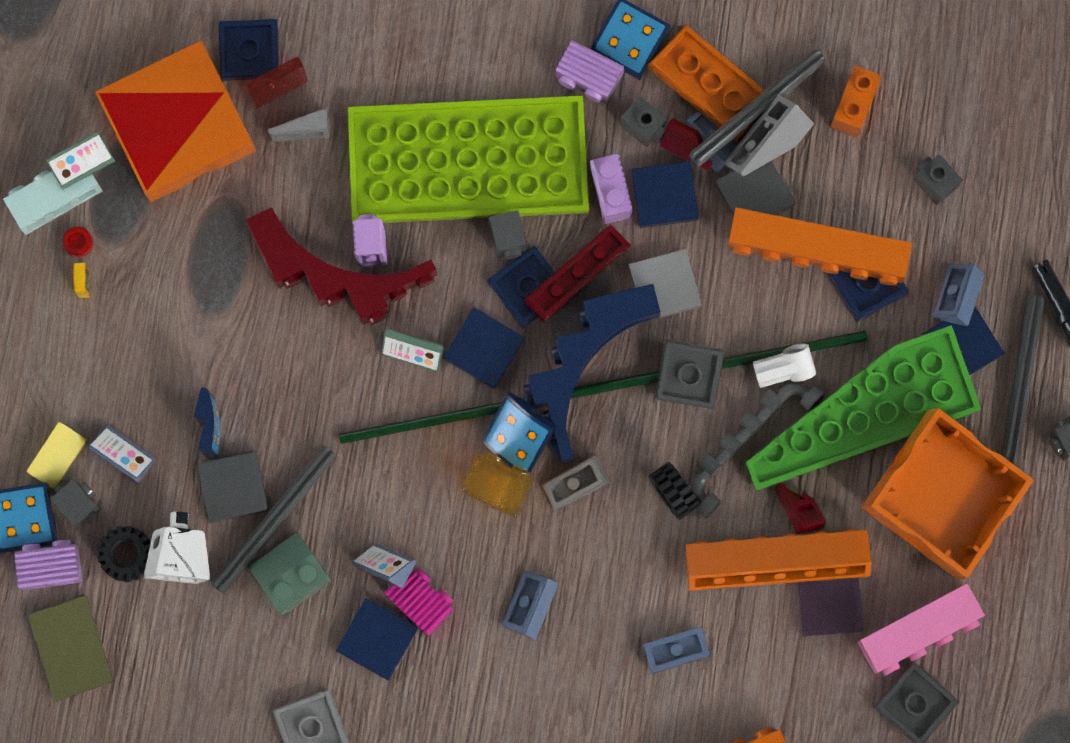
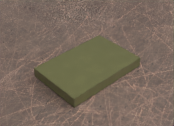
(70, 648)

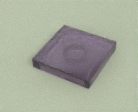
(830, 607)

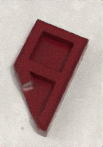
(682, 140)
(800, 509)

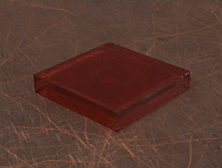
(277, 82)

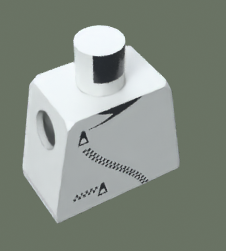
(178, 553)

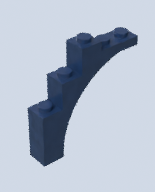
(606, 319)

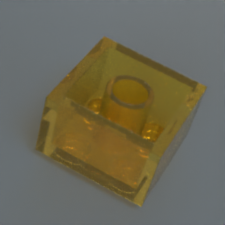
(497, 484)

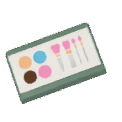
(80, 160)
(412, 350)

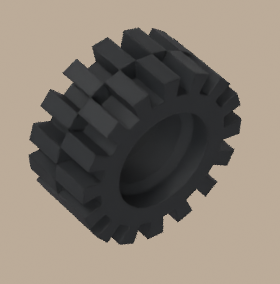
(674, 490)
(109, 546)

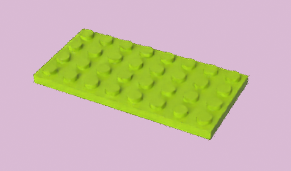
(468, 159)

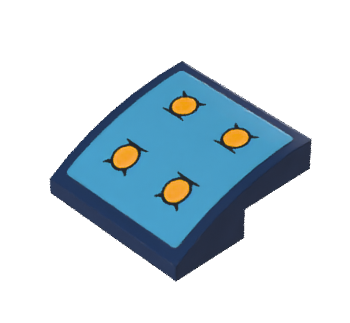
(630, 37)
(208, 416)
(518, 433)
(26, 517)

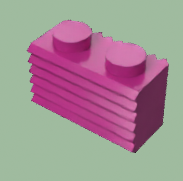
(421, 602)

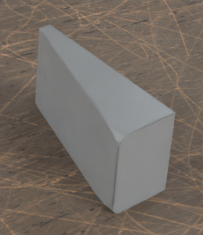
(306, 127)
(576, 482)

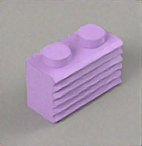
(588, 72)
(611, 188)
(369, 241)
(48, 566)

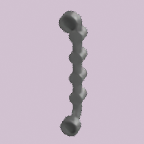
(751, 424)

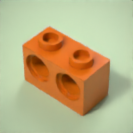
(856, 101)

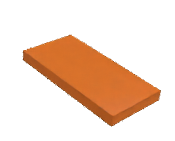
(704, 77)

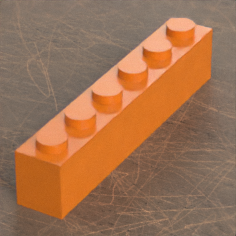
(819, 246)
(778, 559)

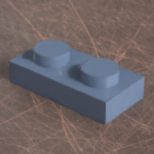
(676, 650)

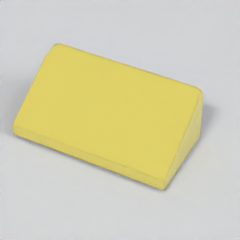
(56, 455)

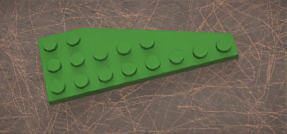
(872, 408)

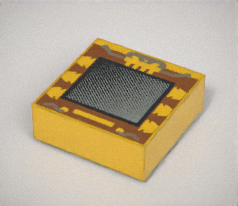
(81, 280)

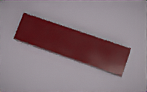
(577, 273)

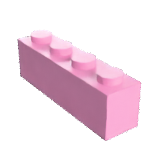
(920, 629)

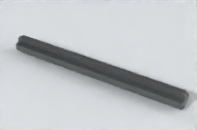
(756, 108)
(1022, 378)
(273, 519)

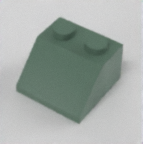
(289, 574)

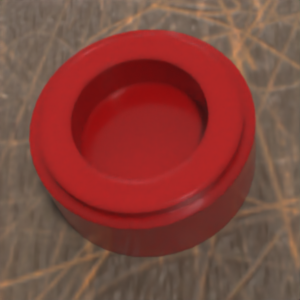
(77, 242)

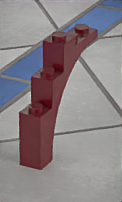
(329, 283)

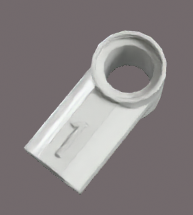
(792, 364)

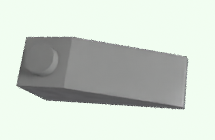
(772, 135)

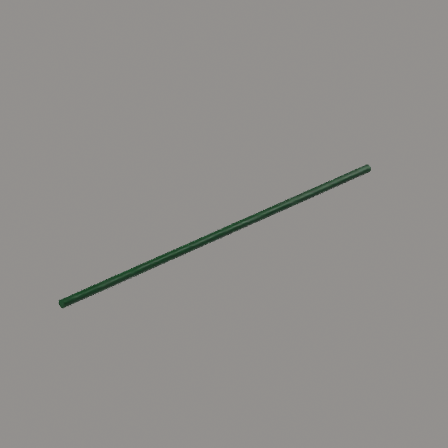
(584, 390)

